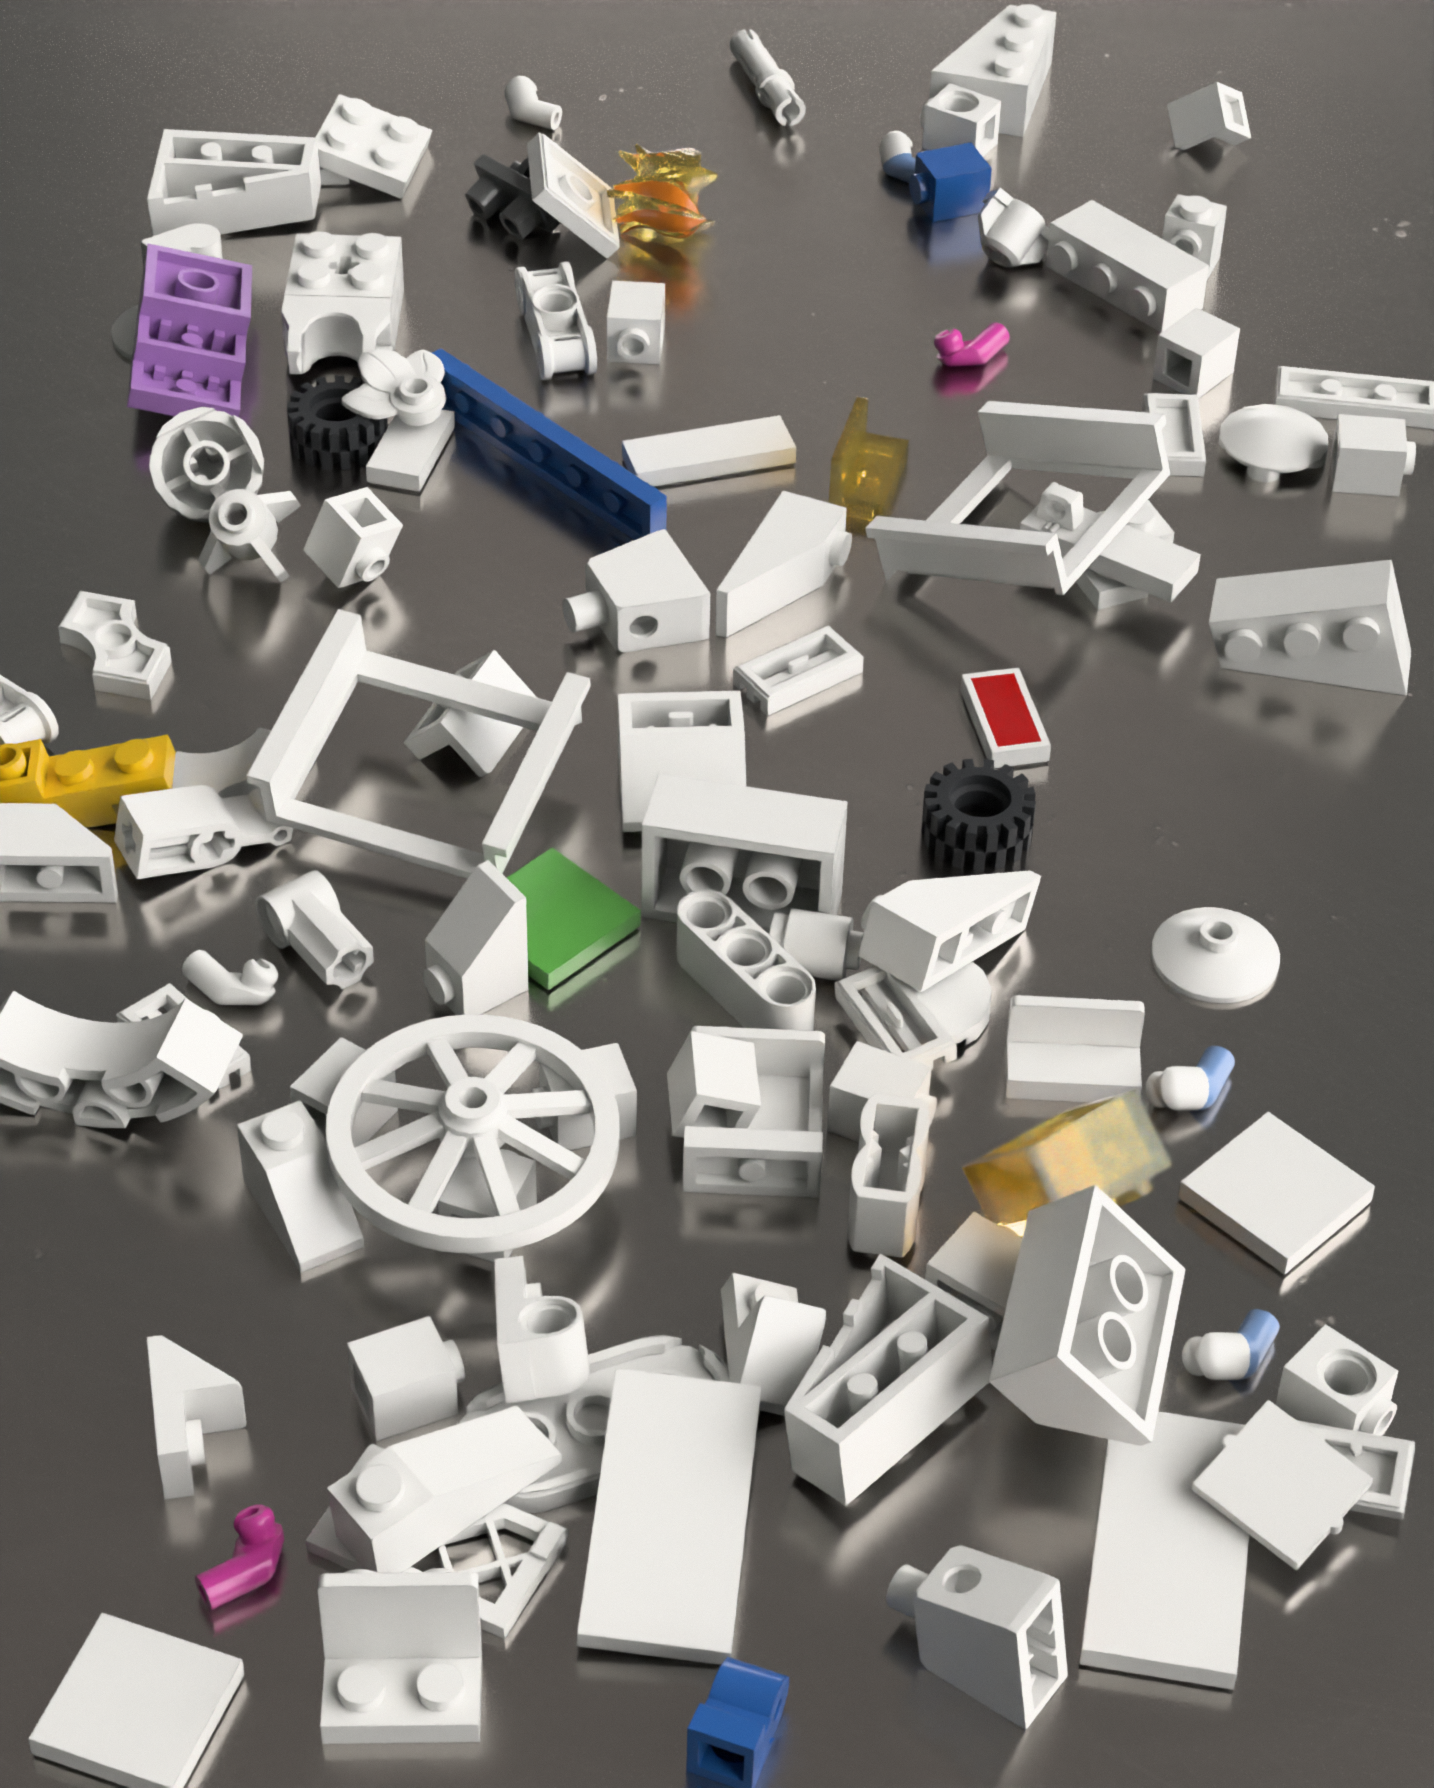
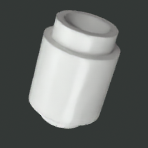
(819, 941)

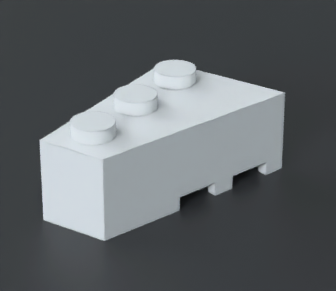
(1004, 62)
(233, 180)
(1315, 626)
(885, 1381)

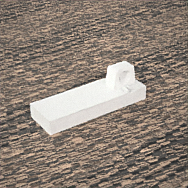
(1129, 558)

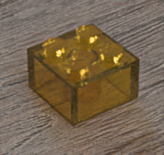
(1083, 1146)

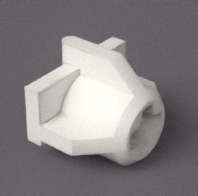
(1011, 230)

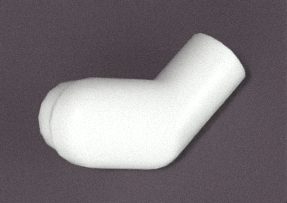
(526, 107)
(231, 988)

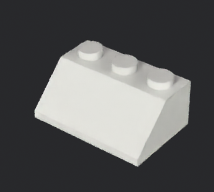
(1088, 1320)

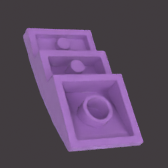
(190, 333)

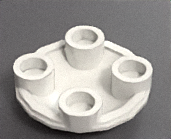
(1273, 440)

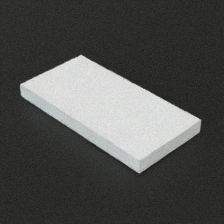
(670, 1517)
(1165, 1561)

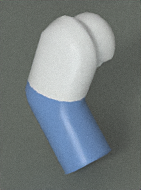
(897, 155)
(1191, 1087)
(1232, 1354)

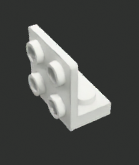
(400, 1657)

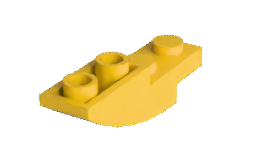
(86, 781)

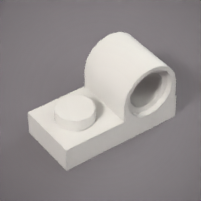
(537, 1337)

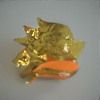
(663, 192)

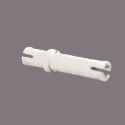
(772, 84)

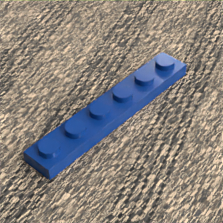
(551, 451)

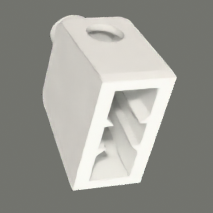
(642, 596)
(987, 1629)

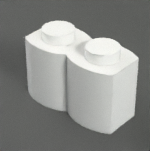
(888, 1175)

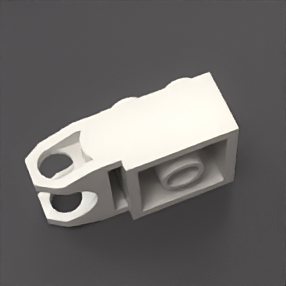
(341, 297)

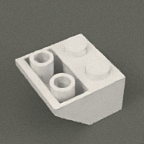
(676, 736)

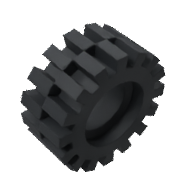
(329, 431)
(978, 837)

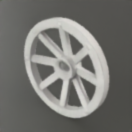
(472, 1123)

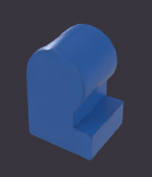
(739, 1718)

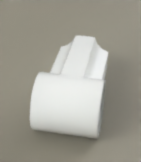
(310, 920)

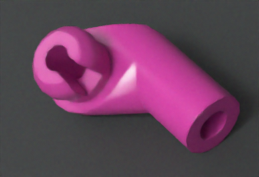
(252, 1559)

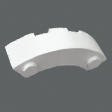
(111, 1069)

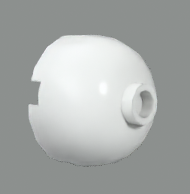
(199, 452)

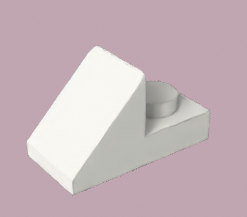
(769, 1337)
(188, 1402)

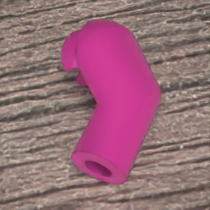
(978, 351)

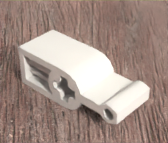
(190, 829)

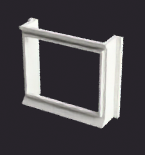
(1040, 440)
(322, 695)

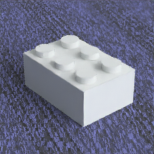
(742, 841)

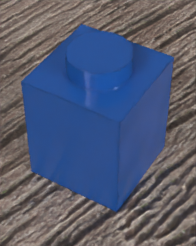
(950, 181)

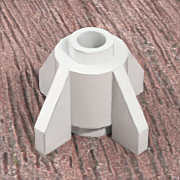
(245, 527)

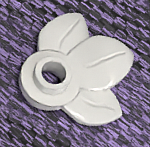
(399, 387)

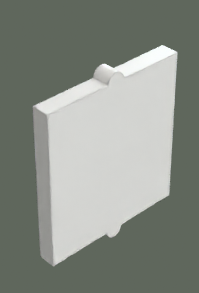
(1282, 1484)

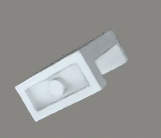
(784, 1141)

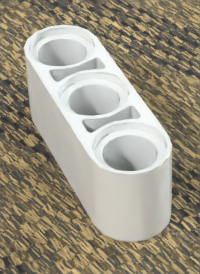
(742, 964)

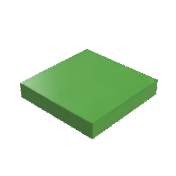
(568, 916)

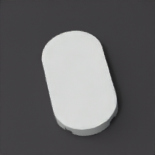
(579, 1419)

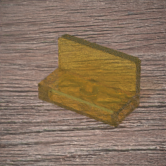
(865, 467)

